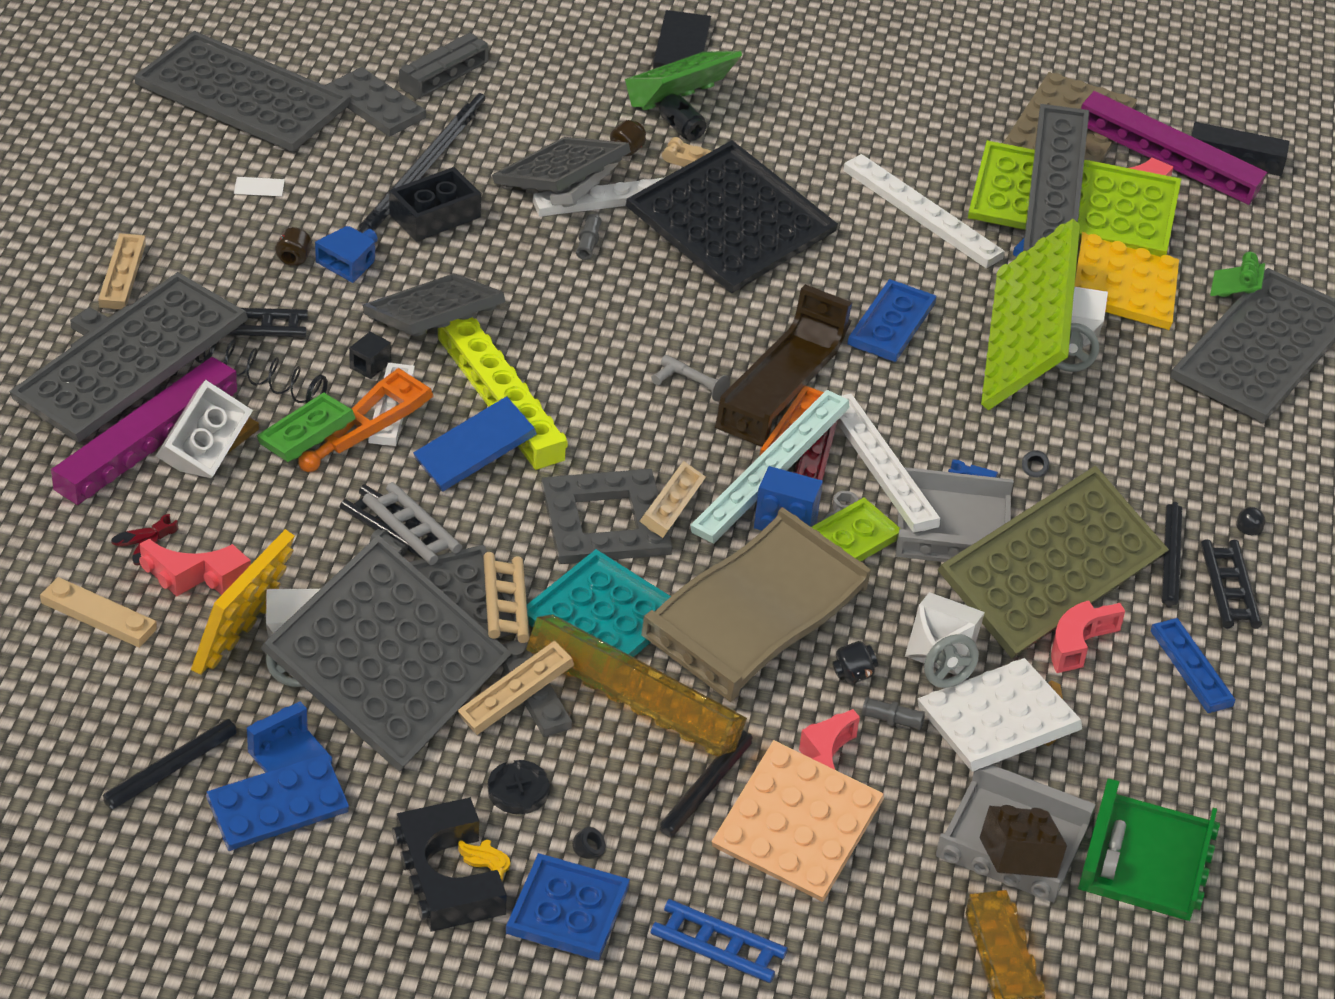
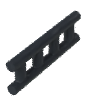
(266, 328)
(375, 522)
(1223, 594)

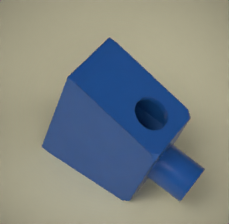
(347, 252)

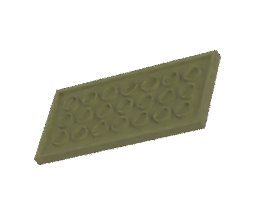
(1052, 558)

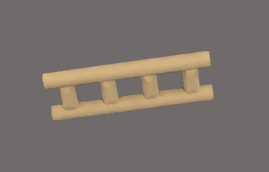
(495, 605)

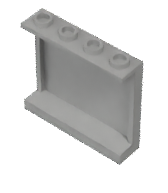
(967, 512)
(1001, 787)

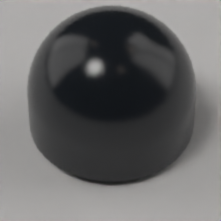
(1035, 456)
(1251, 521)
(581, 845)

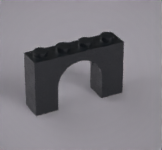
(446, 899)

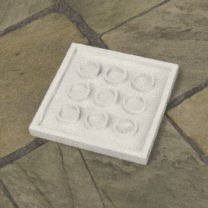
(999, 714)

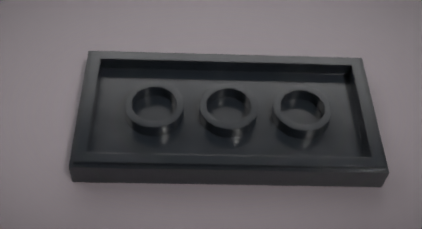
(681, 37)

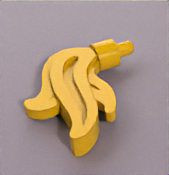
(484, 856)

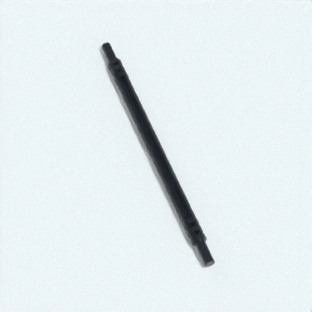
(425, 160)

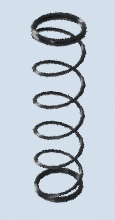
(310, 388)

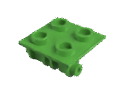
(1239, 279)

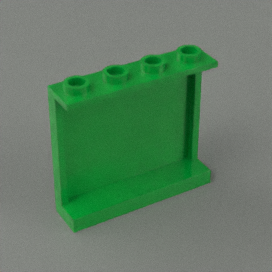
(1158, 856)

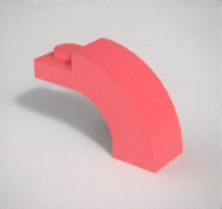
(1079, 625)

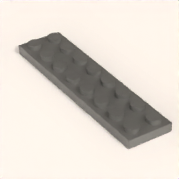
(1056, 171)

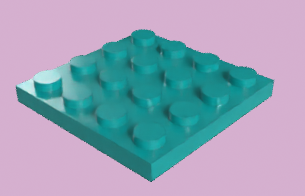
(602, 601)

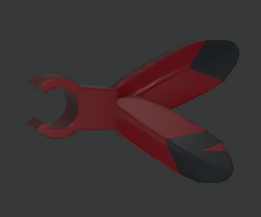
(158, 531)

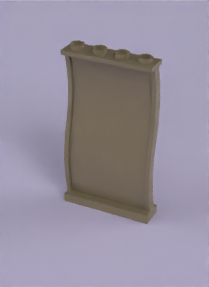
(755, 603)

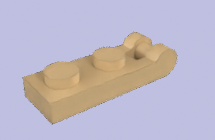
(681, 153)

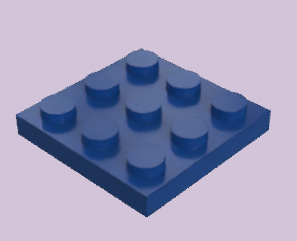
(568, 906)

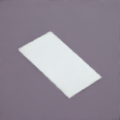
(259, 186)

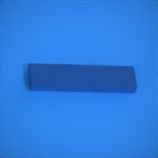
(1192, 665)

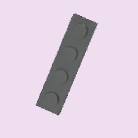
(543, 705)

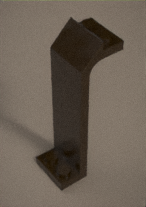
(785, 367)

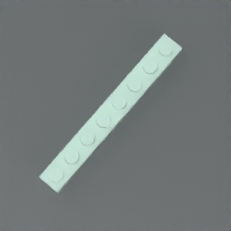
(780, 454)

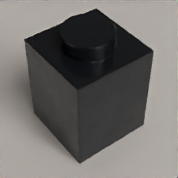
(370, 355)

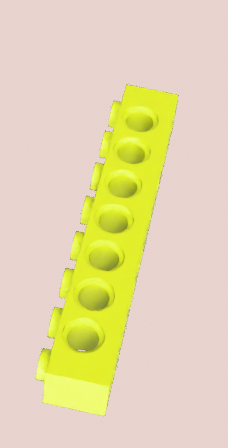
(495, 379)

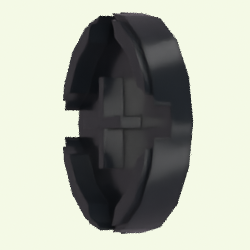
(518, 787)

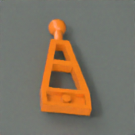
(399, 387)

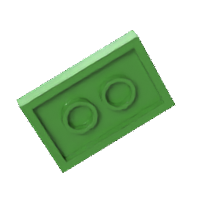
(306, 427)

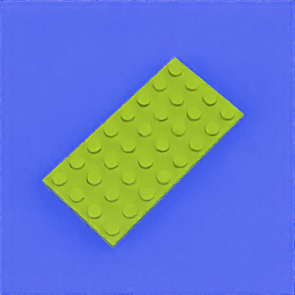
(1113, 201)
(1031, 314)

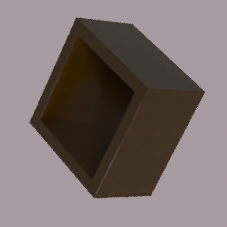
(1023, 841)

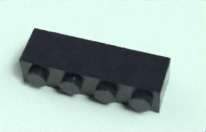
(1256, 149)

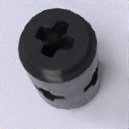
(682, 117)

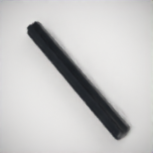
(1171, 559)
(169, 764)
(702, 787)

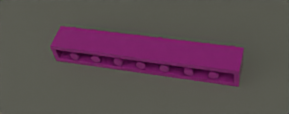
(1173, 148)
(135, 435)

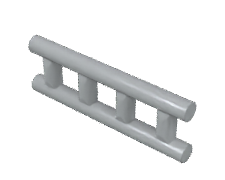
(412, 536)

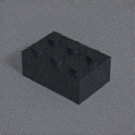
(435, 204)

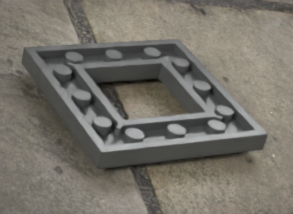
(570, 542)

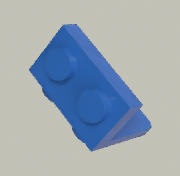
(283, 739)

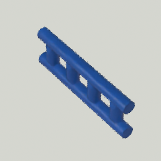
(727, 956)

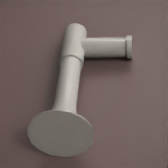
(672, 365)

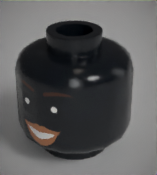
(855, 662)

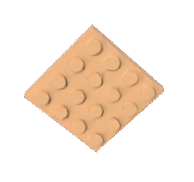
(798, 820)

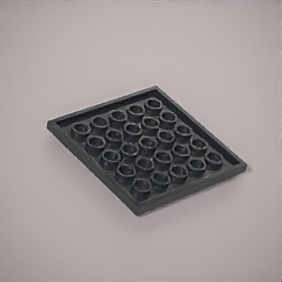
(731, 216)

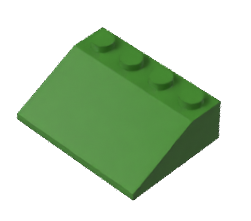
(680, 77)

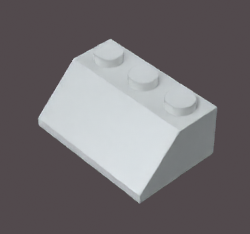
(204, 431)

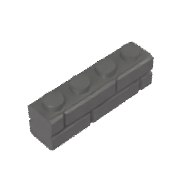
(443, 65)

